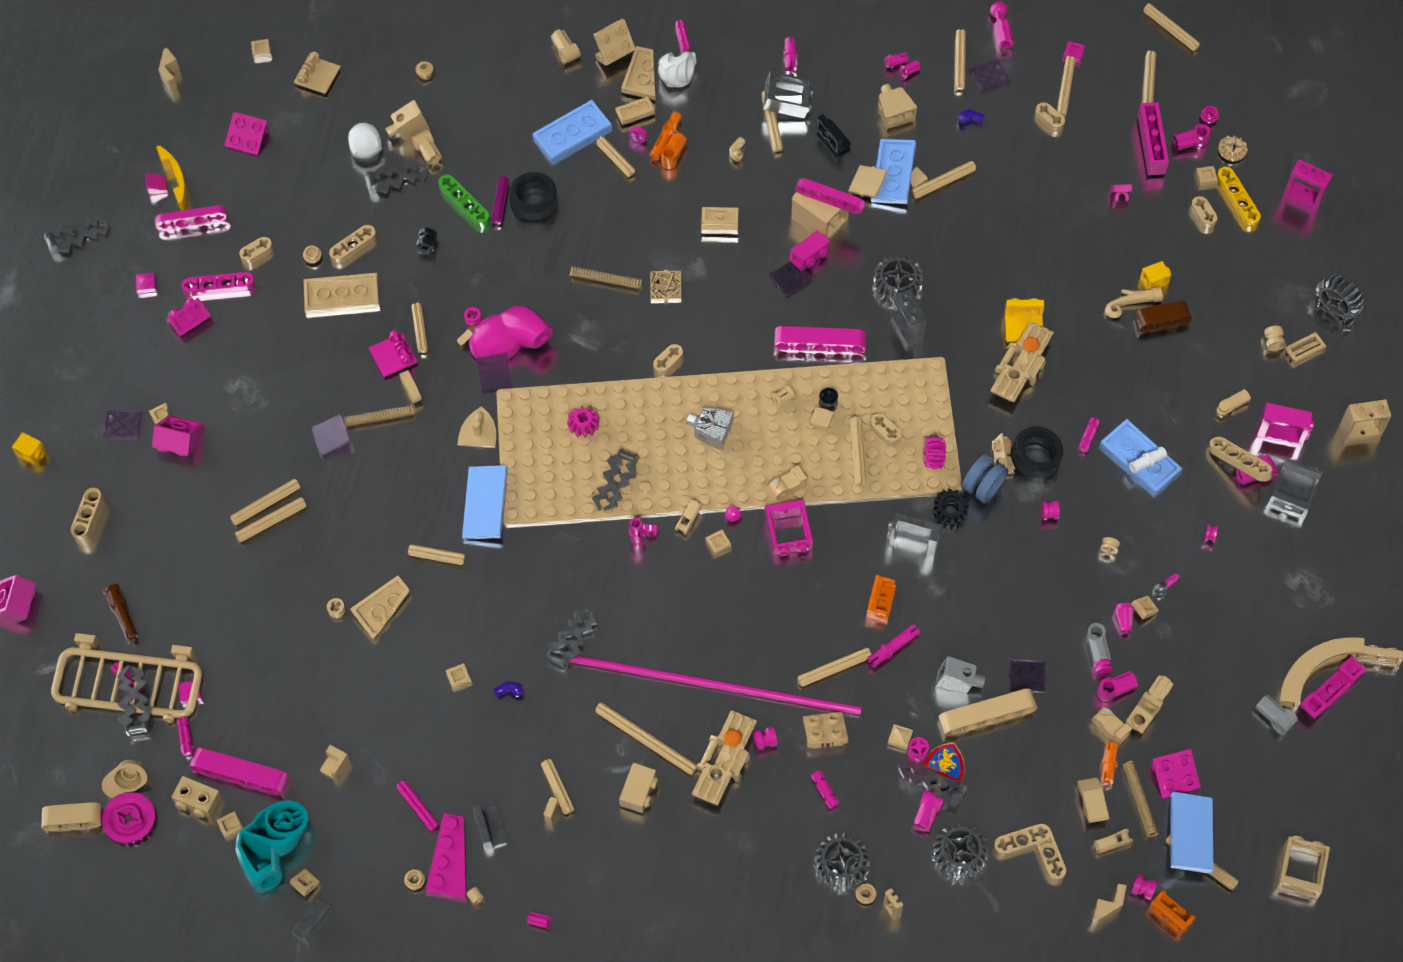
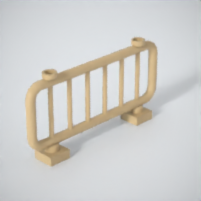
(89, 642)

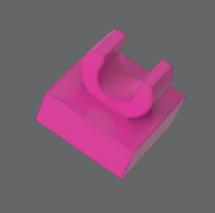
(1121, 189)

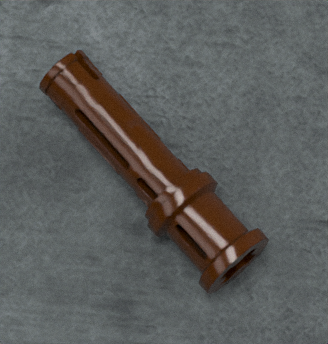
(118, 605)

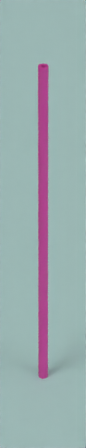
(717, 684)

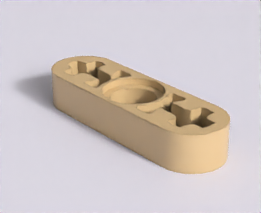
(366, 240)

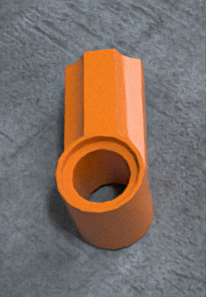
(672, 150)

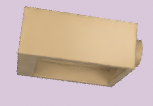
(1358, 420)
(1296, 885)

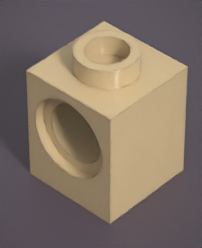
(1147, 710)

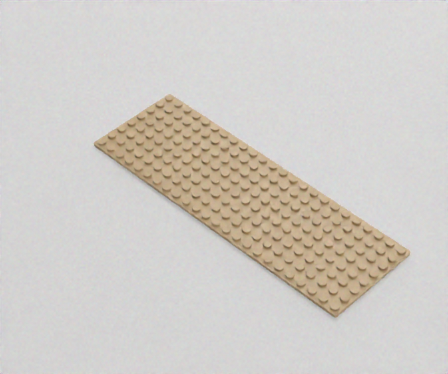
(558, 474)

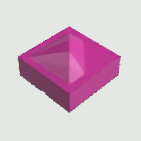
(145, 283)

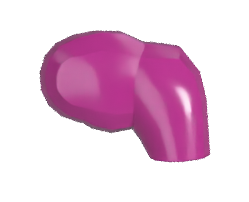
(509, 332)

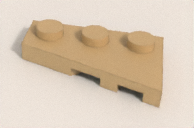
(640, 74)
(380, 606)

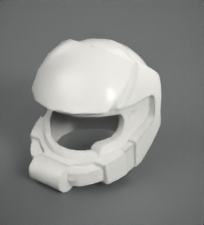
(677, 70)
(364, 140)

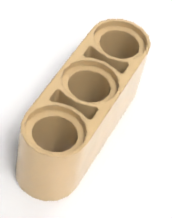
(88, 507)
(71, 816)

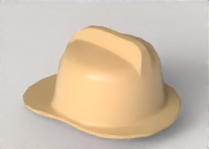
(125, 778)

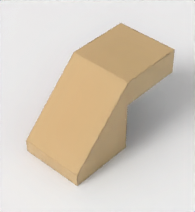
(167, 67)
(1093, 800)
(1106, 909)

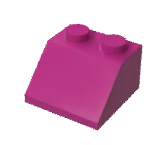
(177, 435)
(15, 598)

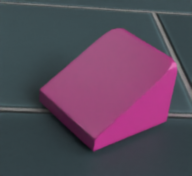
(156, 184)

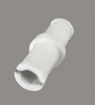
(1147, 460)

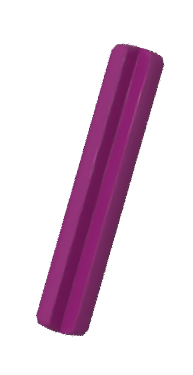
(500, 199)

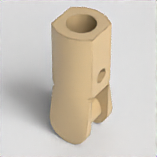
(1233, 402)
(690, 513)
(1110, 842)

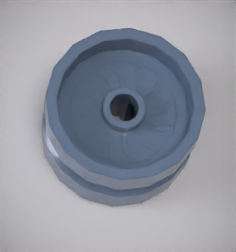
(984, 478)

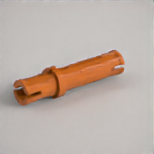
(668, 129)

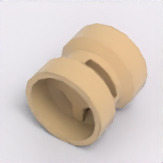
(1274, 338)

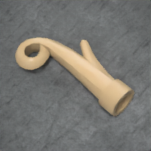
(1133, 297)

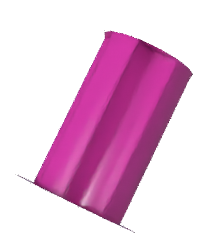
(910, 68)
(539, 920)

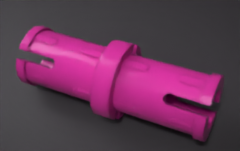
(790, 54)
(636, 531)

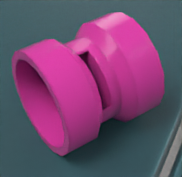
(765, 738)
(1145, 887)

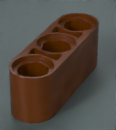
(1163, 316)

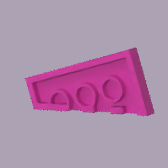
(448, 865)

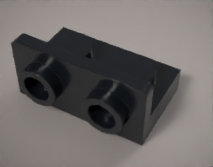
(832, 134)

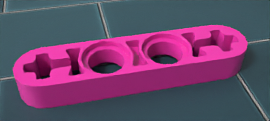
(830, 196)
(190, 217)
(218, 287)

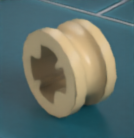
(1110, 545)
(336, 614)

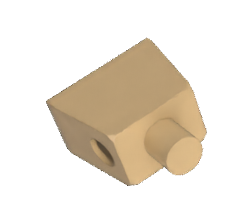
(895, 106)
(407, 121)

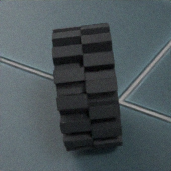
(955, 498)

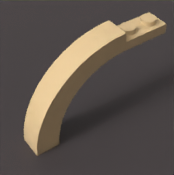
(1327, 653)

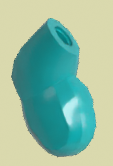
(266, 839)

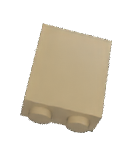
(817, 215)

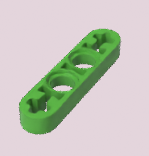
(466, 199)

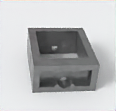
(791, 83)

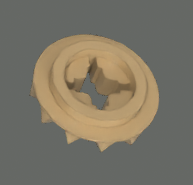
(1225, 148)

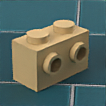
(638, 788)
(196, 797)

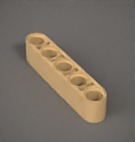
(987, 712)

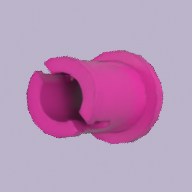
(895, 60)

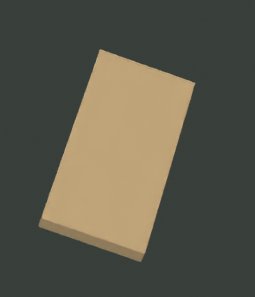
(341, 293)

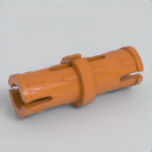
(1109, 762)

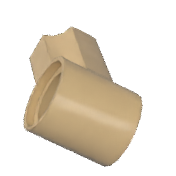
(567, 50)
(425, 144)
(1158, 691)

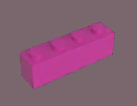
(1153, 138)

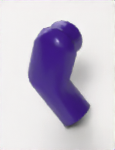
(969, 115)
(509, 686)

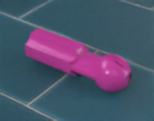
(1002, 25)

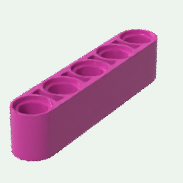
(820, 339)
(239, 771)

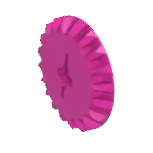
(126, 804)

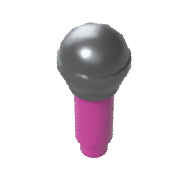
(1161, 587)

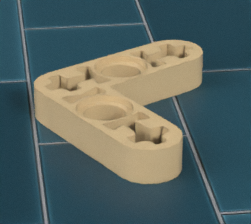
(1040, 844)

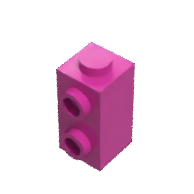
(809, 250)

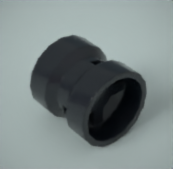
(426, 240)
(831, 397)

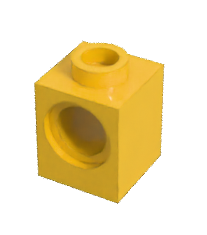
(1155, 275)
(28, 448)

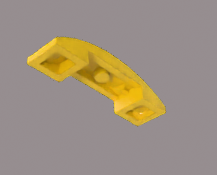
(169, 162)

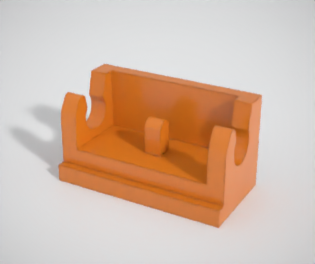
(881, 598)
(1171, 913)

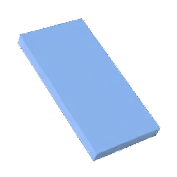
(572, 130)
(898, 160)
(1128, 444)
(484, 502)
(1191, 832)

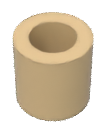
(475, 895)

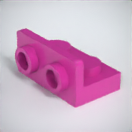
(188, 317)

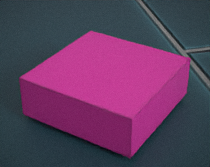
(1075, 50)
(184, 691)

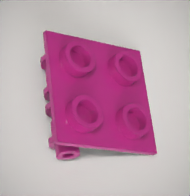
(246, 133)
(393, 354)
(1176, 773)

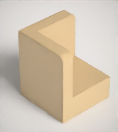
(335, 763)

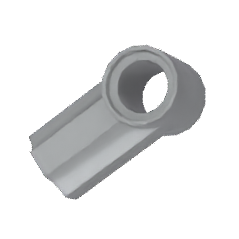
(1098, 645)
(1281, 718)

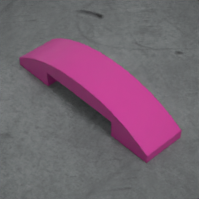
(1333, 688)

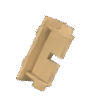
(1002, 448)

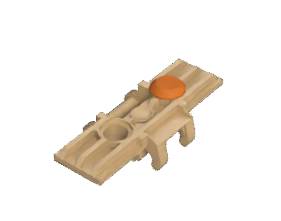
(1027, 364)
(730, 760)

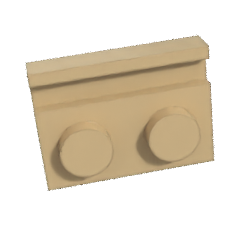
(719, 220)

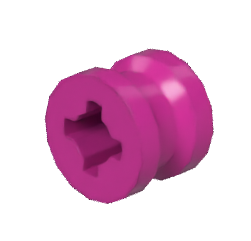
(1050, 510)
(918, 744)

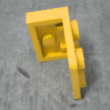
(1018, 316)

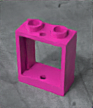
(1302, 194)
(1285, 424)
(787, 510)

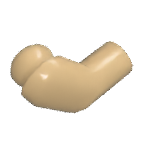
(735, 151)

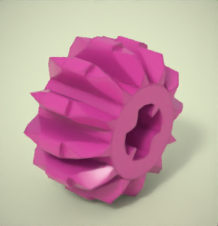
(578, 426)
(934, 452)

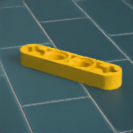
(1242, 195)

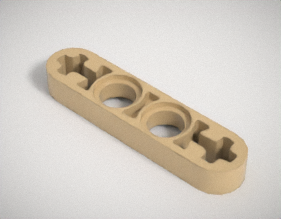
(1259, 469)

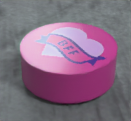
(637, 134)

